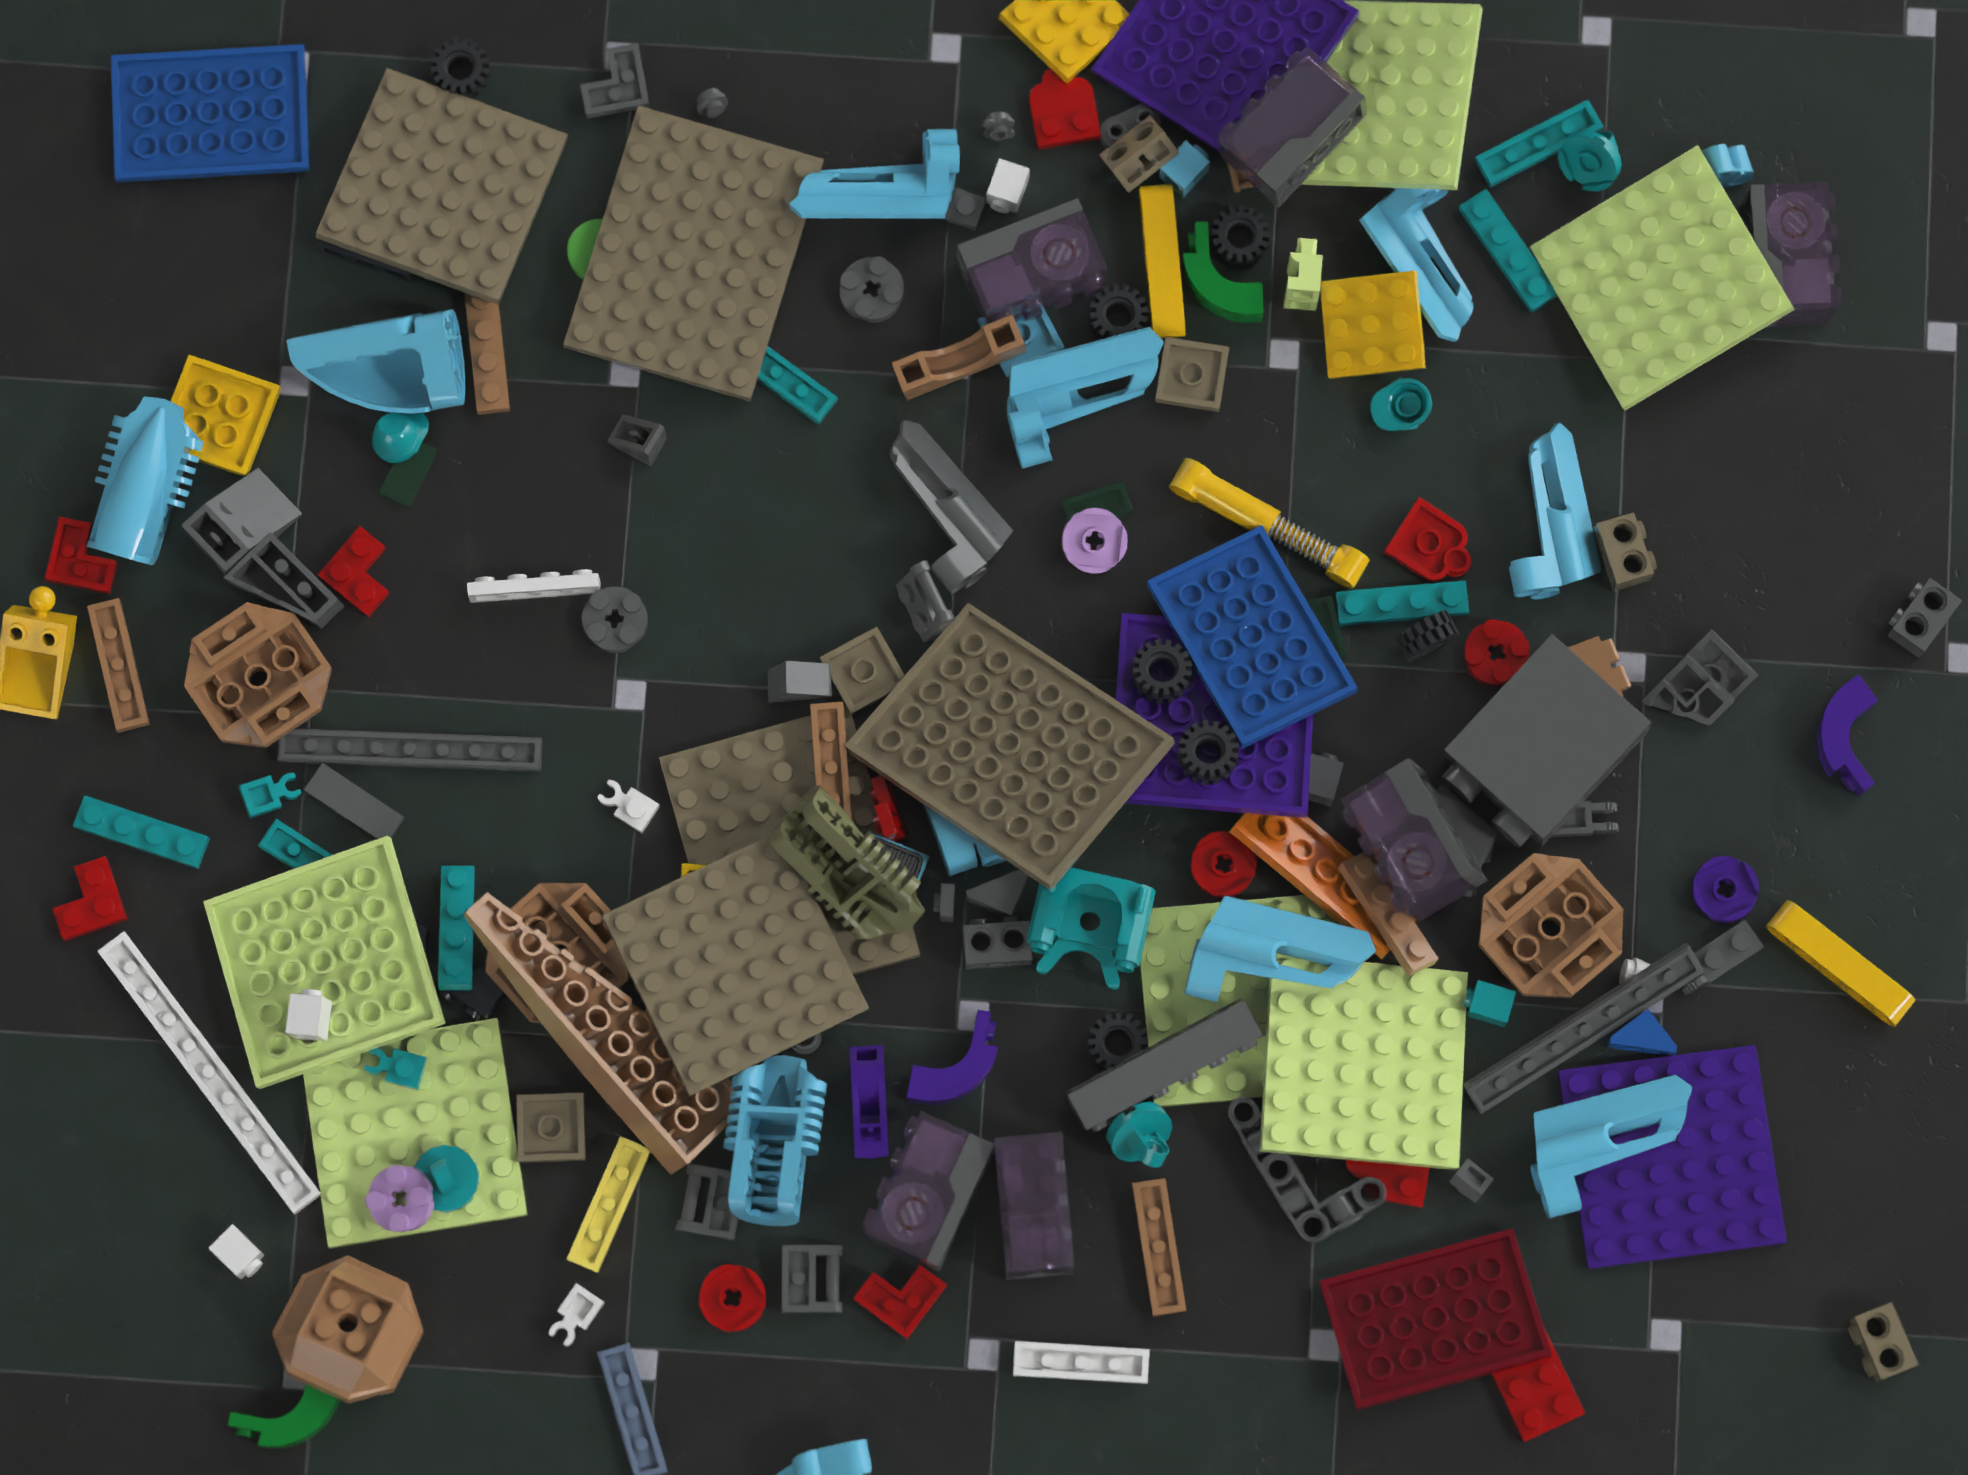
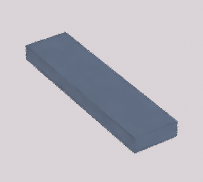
(632, 1411)

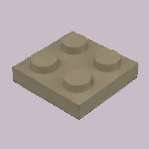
(1192, 374)
(863, 670)
(551, 1127)

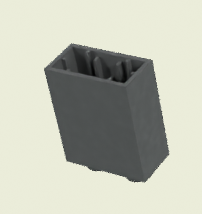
(1543, 744)

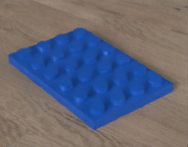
(210, 113)
(1251, 637)

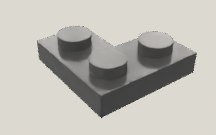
(623, 91)

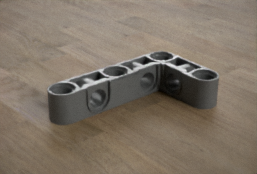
(1292, 1191)

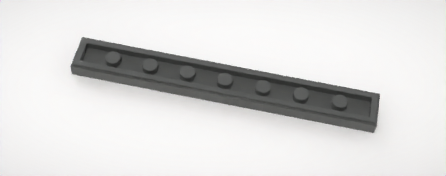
(411, 750)
(1583, 1028)

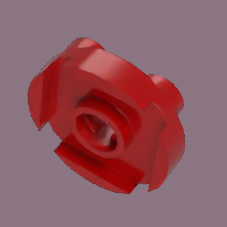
(1494, 634)
(1217, 882)
(751, 1302)

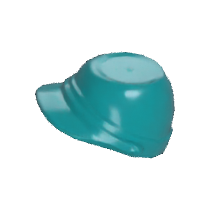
(1401, 405)
(399, 435)

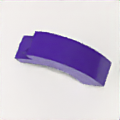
(1833, 734)
(953, 1083)
(869, 1101)

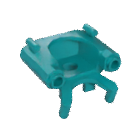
(1123, 915)

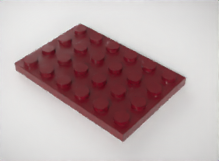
(1435, 1319)

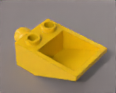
(31, 664)

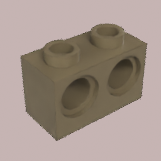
(1139, 153)
(1616, 552)
(1891, 1339)

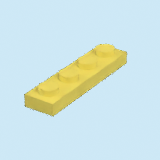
(609, 1204)

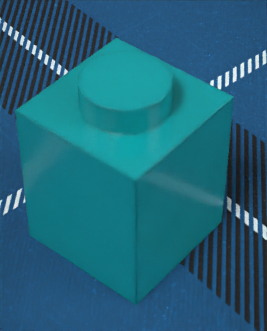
(1489, 1003)

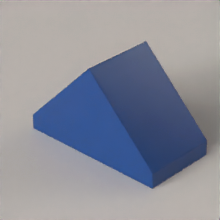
(1643, 1036)

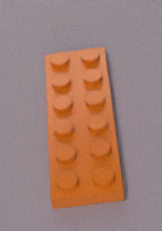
(1310, 863)

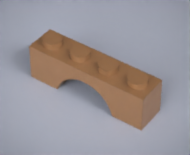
(939, 367)

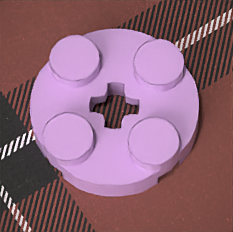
(1108, 528)
(418, 1197)

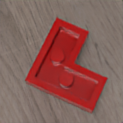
(70, 563)
(348, 574)
(889, 816)
(100, 903)
(902, 1308)

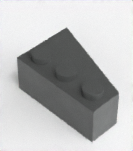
(284, 582)

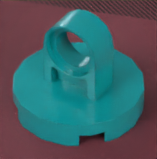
(1590, 159)
(1141, 1135)
(452, 1177)

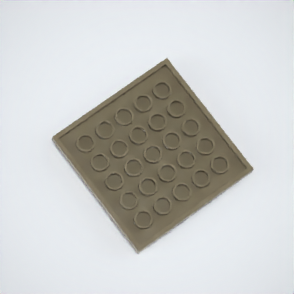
(442, 186)
(734, 964)

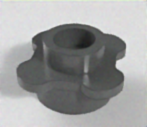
(998, 126)

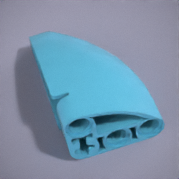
(389, 363)

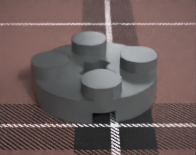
(874, 271)
(627, 633)

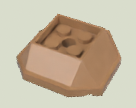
(249, 643)
(1557, 892)
(572, 921)
(354, 1362)

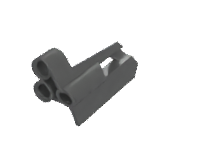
(959, 510)

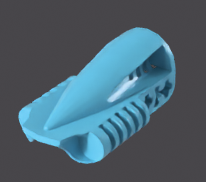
(143, 480)
(771, 1134)

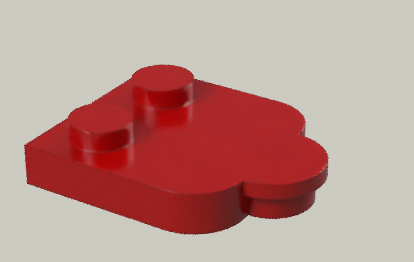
(1063, 111)
(1430, 543)
(1403, 1183)

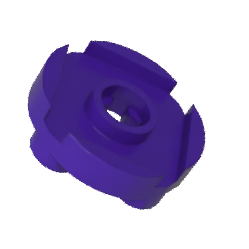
(1733, 872)

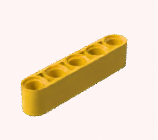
(1162, 260)
(1840, 963)

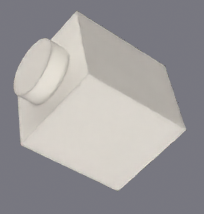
(1007, 186)
(308, 1015)
(237, 1252)

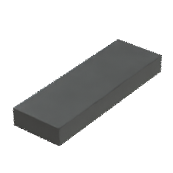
(353, 803)

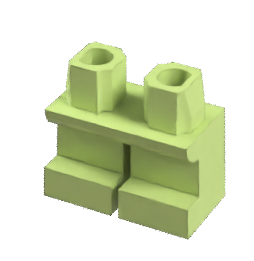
(1303, 276)

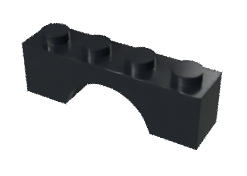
(478, 1002)

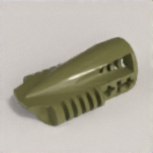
(851, 871)

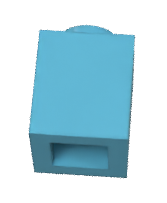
(1185, 169)

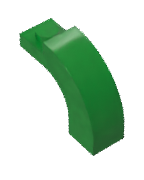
(1220, 296)
(292, 1429)

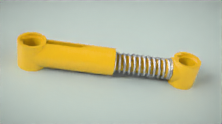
(1200, 485)

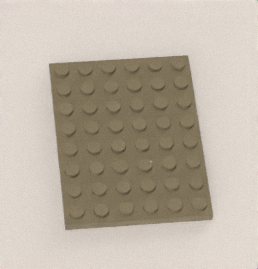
(692, 254)
(1009, 746)
(742, 789)

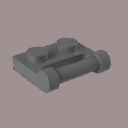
(924, 602)
(718, 1218)
(800, 1279)

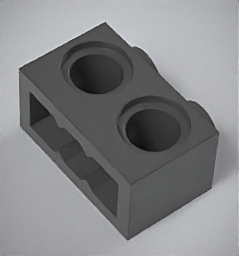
(1928, 621)
(998, 953)

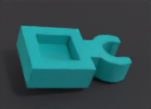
(264, 796)
(402, 1068)

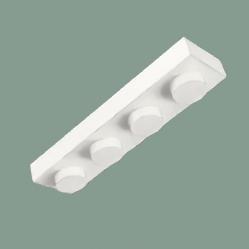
(520, 587)
(1081, 1362)

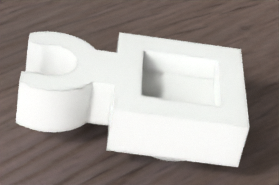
(633, 808)
(578, 1310)

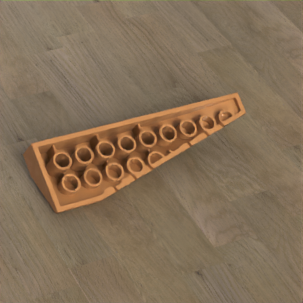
(604, 1038)

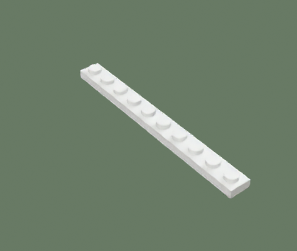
(209, 1073)

